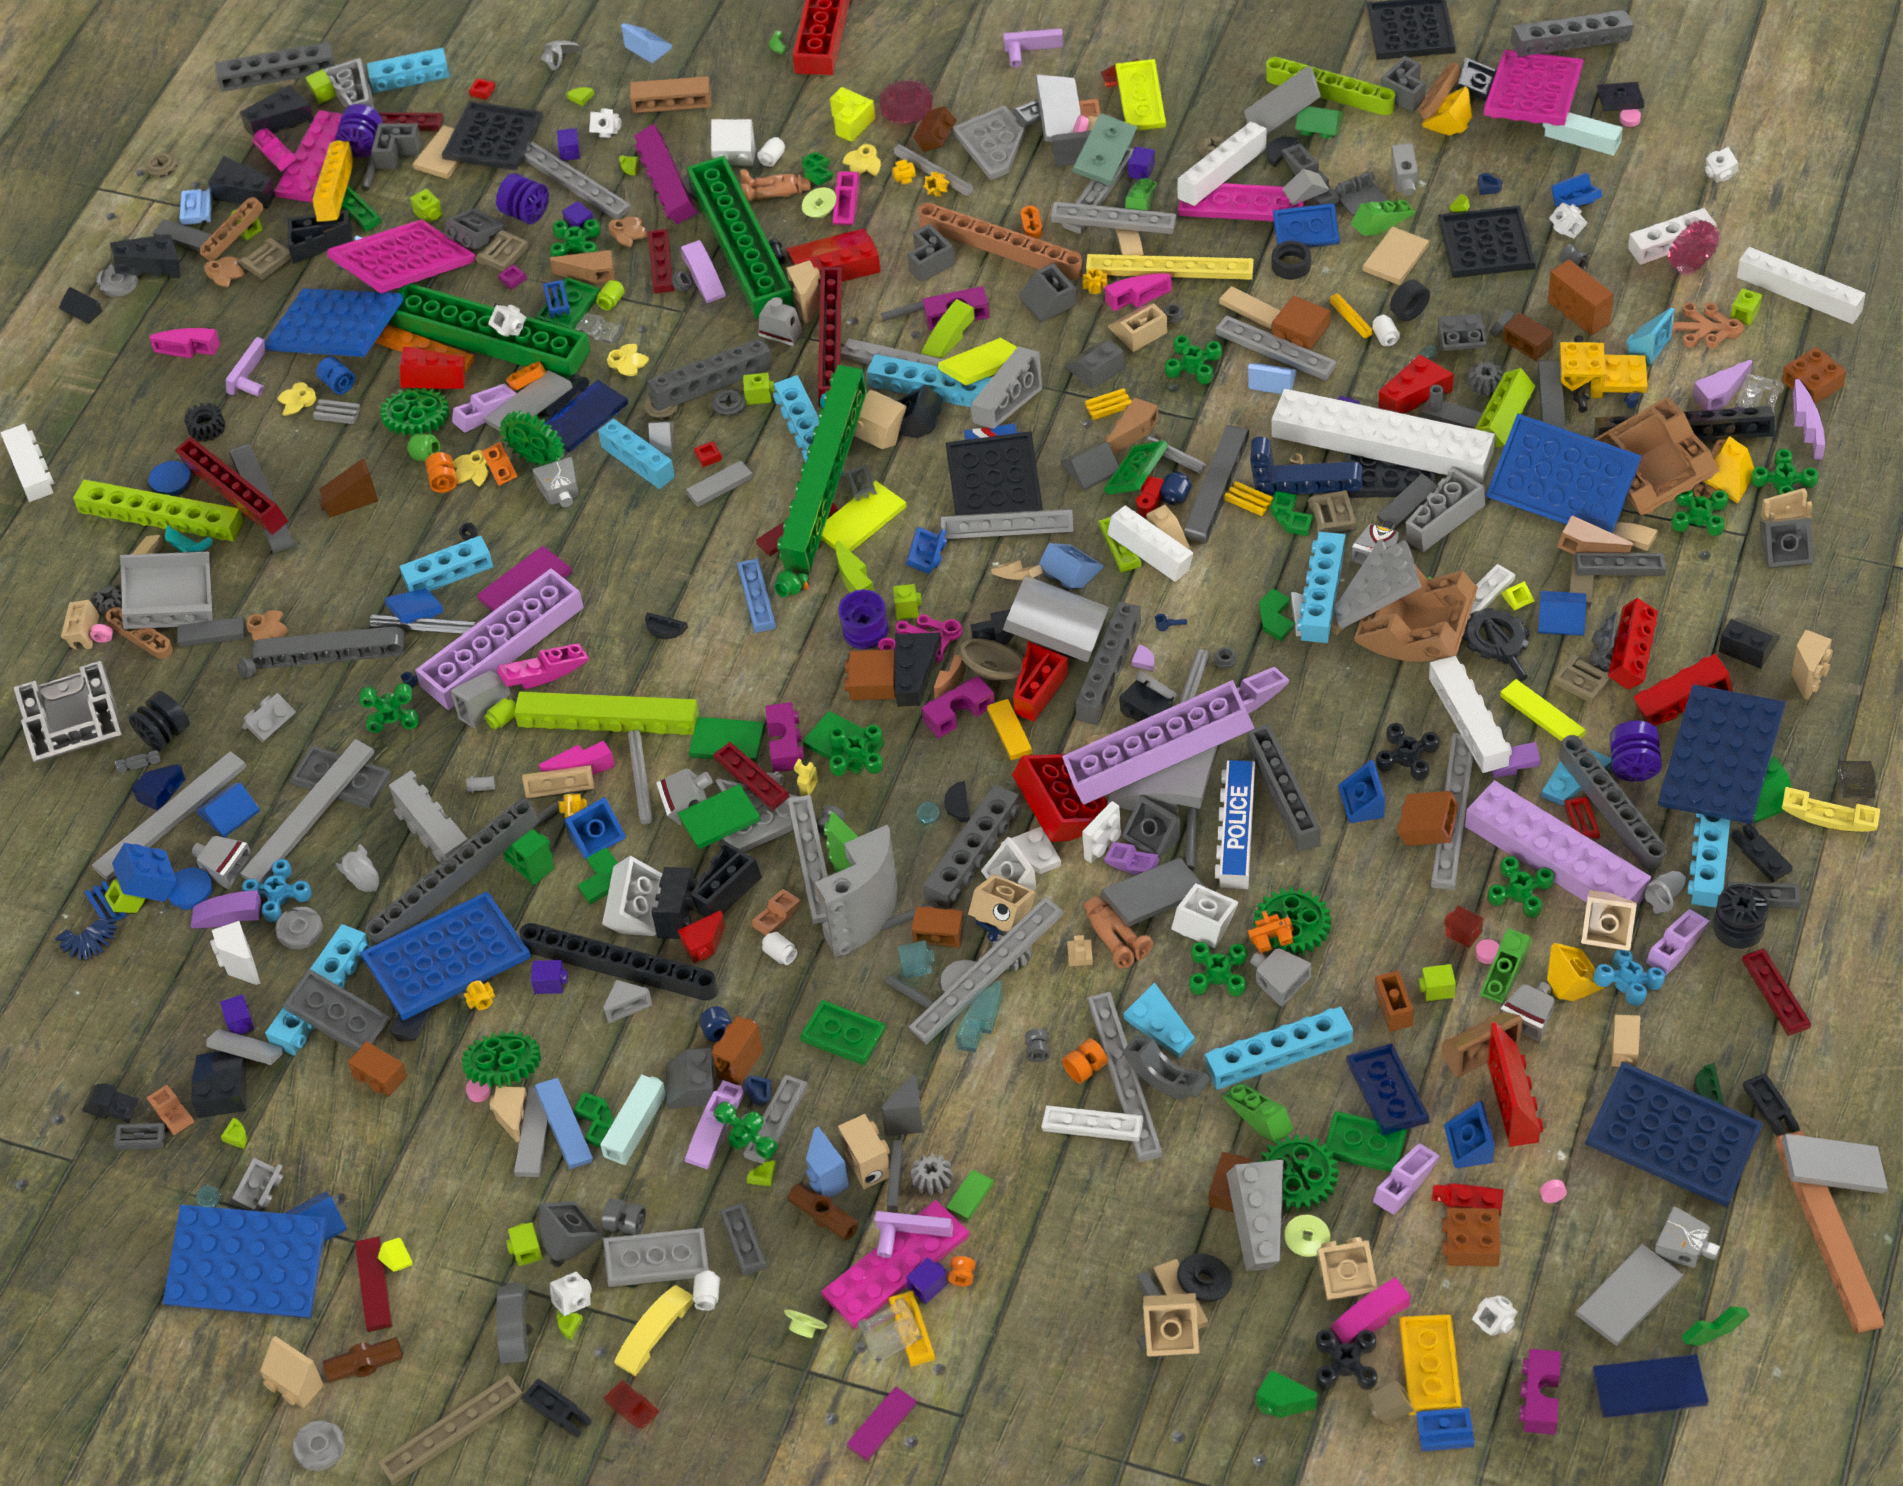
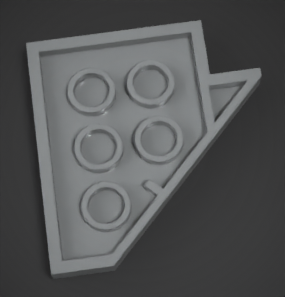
(992, 140)
(1380, 581)
(770, 827)

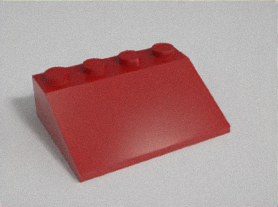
(850, 250)
(1053, 797)
(1512, 1089)

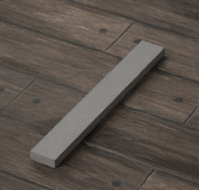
(576, 181)
(1458, 783)
(175, 810)
(308, 811)
(986, 970)
(1122, 1074)

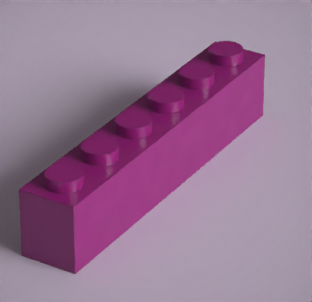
(665, 174)

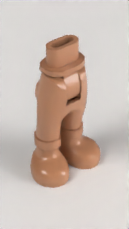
(772, 186)
(1106, 923)

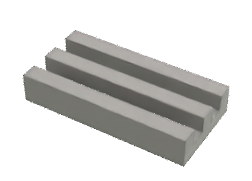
(337, 408)

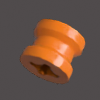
(961, 1271)

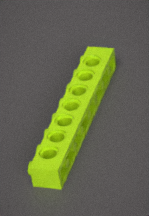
(158, 510)

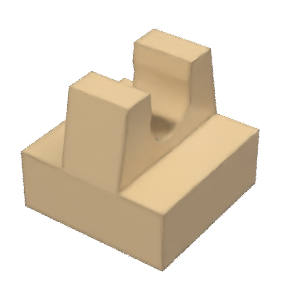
(1080, 951)

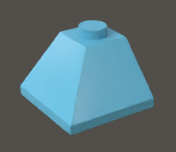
(1652, 336)

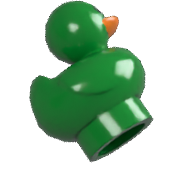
(790, 584)

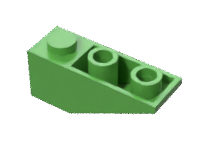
(1141, 195)
(1379, 216)
(837, 835)
(1506, 965)
(1260, 1112)

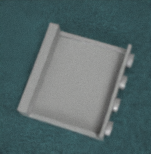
(165, 589)

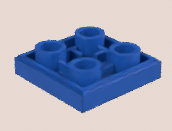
(414, 605)

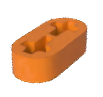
(1033, 222)
(526, 375)

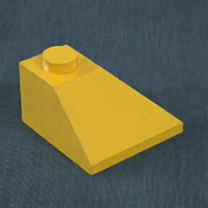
(1452, 114)
(1734, 469)
(1570, 973)

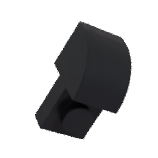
(992, 629)
(106, 1101)

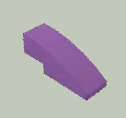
(227, 909)

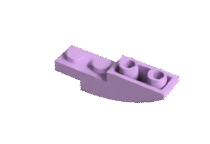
(709, 1131)

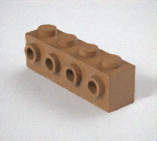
(670, 94)

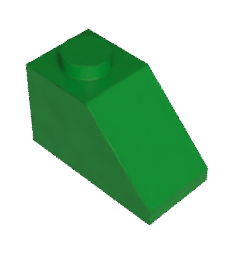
(1284, 1396)

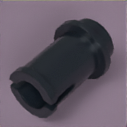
(776, 248)

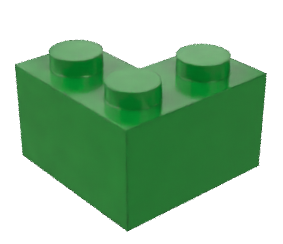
(531, 856)

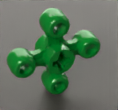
(574, 238)
(1193, 359)
(1785, 474)
(1700, 512)
(388, 708)
(855, 750)
(1521, 887)
(1218, 969)
(745, 1130)

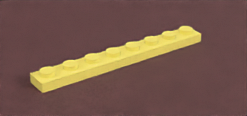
(1175, 266)

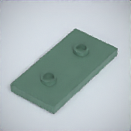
(1105, 149)

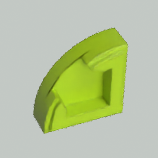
(580, 95)
(629, 164)
(1460, 204)
(235, 1134)
(762, 1174)
(568, 1324)

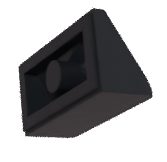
(80, 305)
(410, 1028)

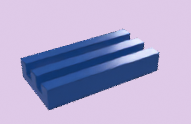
(558, 309)
(97, 891)

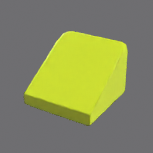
(1518, 596)
(394, 1255)

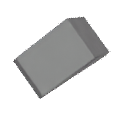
(1304, 186)
(662, 436)
(626, 1000)

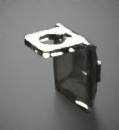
(1856, 779)

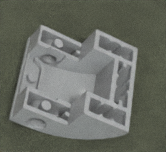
(68, 712)
(868, 894)

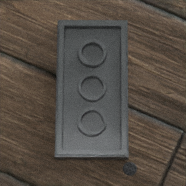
(361, 790)
(1150, 891)
(335, 1011)

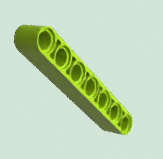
(1336, 86)

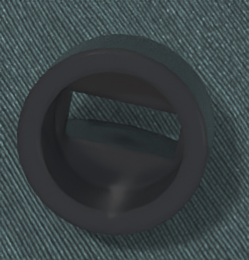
(470, 528)

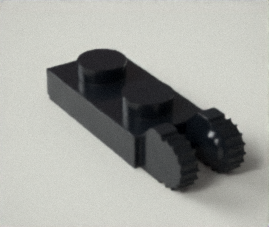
(579, 384)
(1762, 853)
(1770, 1104)
(555, 1407)

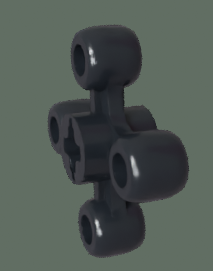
(1407, 751)
(1346, 1359)

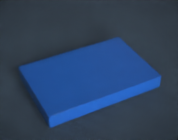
(1307, 224)

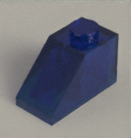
(158, 786)

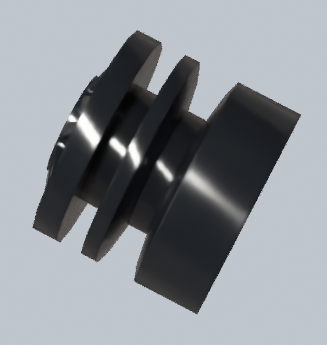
(159, 720)
(1740, 916)

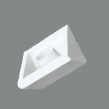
(1011, 865)

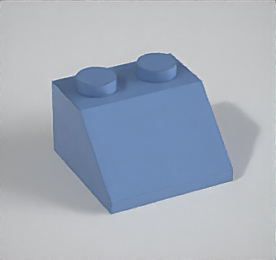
(1069, 565)
(825, 1166)

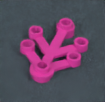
(949, 630)

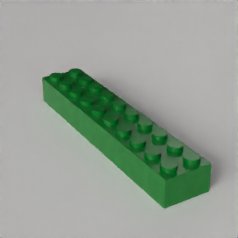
(738, 234)
(466, 326)
(822, 469)

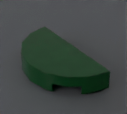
(1707, 1084)

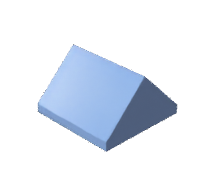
(644, 42)
(1270, 378)

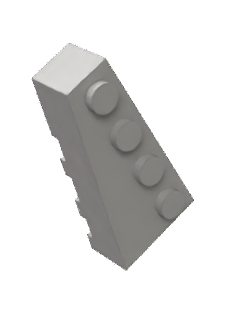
(351, 83)
(1008, 389)
(1445, 509)
(425, 817)
(1257, 1211)

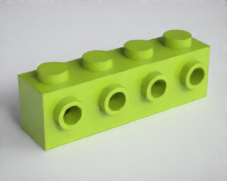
(1507, 401)

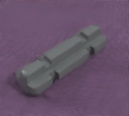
(137, 761)

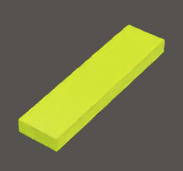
(1541, 711)

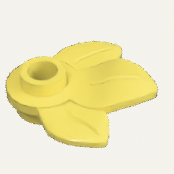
(861, 162)
(627, 360)
(296, 398)
(469, 469)

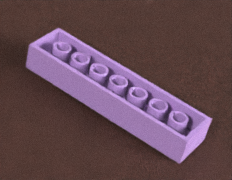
(501, 636)
(1158, 742)
(1549, 843)

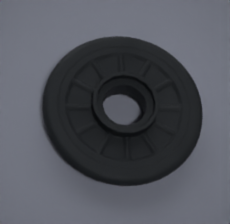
(1204, 1263)

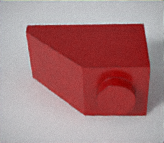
(702, 937)

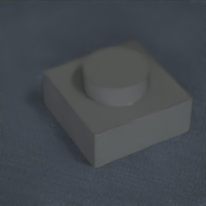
(1502, 321)

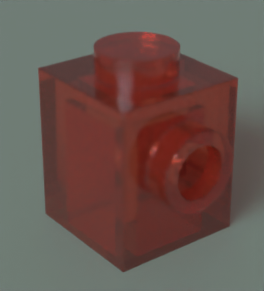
(1463, 926)

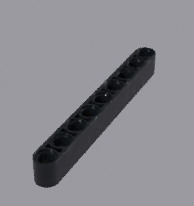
(629, 963)

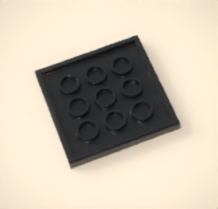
(1410, 28)
(492, 135)
(1486, 241)
(994, 474)
(1384, 478)

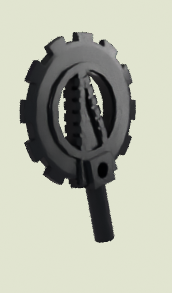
(1500, 644)

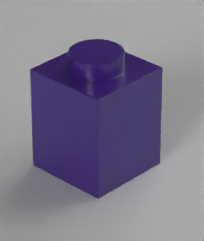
(568, 144)
(1141, 163)
(576, 215)
(548, 977)
(237, 1015)
(927, 1280)

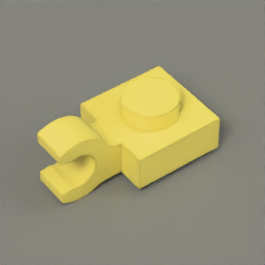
(807, 777)

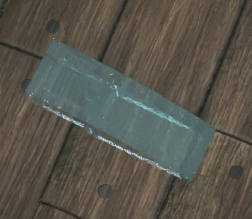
(979, 1018)

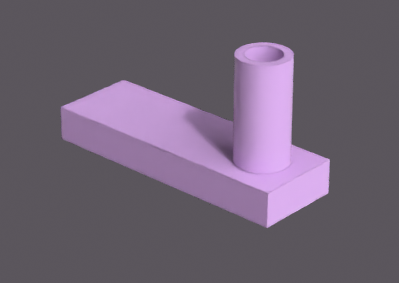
(1030, 40)
(238, 377)
(889, 1223)

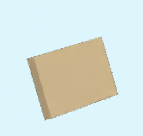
(431, 158)
(1396, 255)

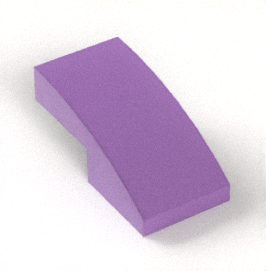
(1522, 757)
(1129, 860)

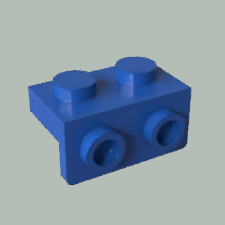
(1575, 191)
(926, 549)

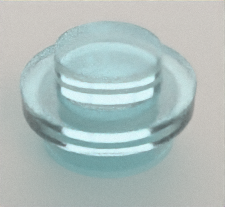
(928, 813)
(208, 1197)

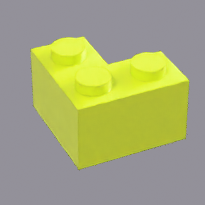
(851, 113)

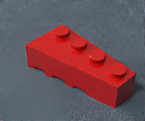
(1670, 696)

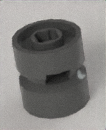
(623, 1217)

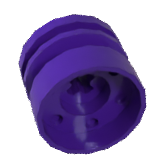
(359, 128)
(522, 198)
(863, 619)
(1635, 751)

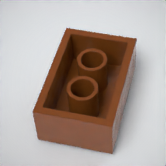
(1580, 297)

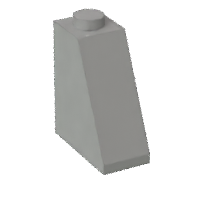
(477, 696)

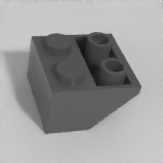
(1048, 293)
(1460, 332)

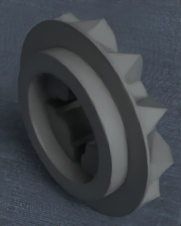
(722, 398)
(103, 606)

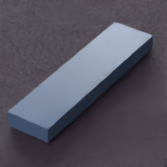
(756, 595)
(563, 1123)

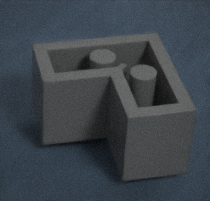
(1406, 83)
(393, 141)
(930, 253)

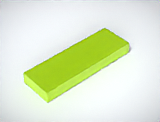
(1124, 558)

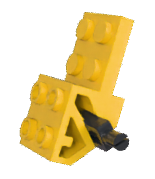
(1591, 372)

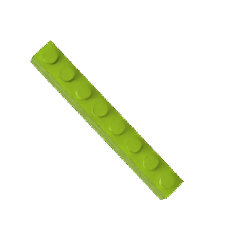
(606, 713)

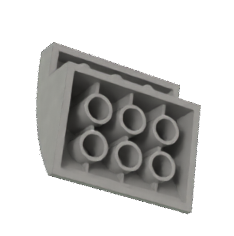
(1056, 618)
(1171, 787)

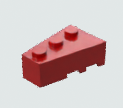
(431, 369)
(1413, 385)
(1038, 681)

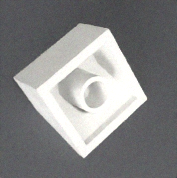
(734, 140)
(1204, 915)
(234, 952)

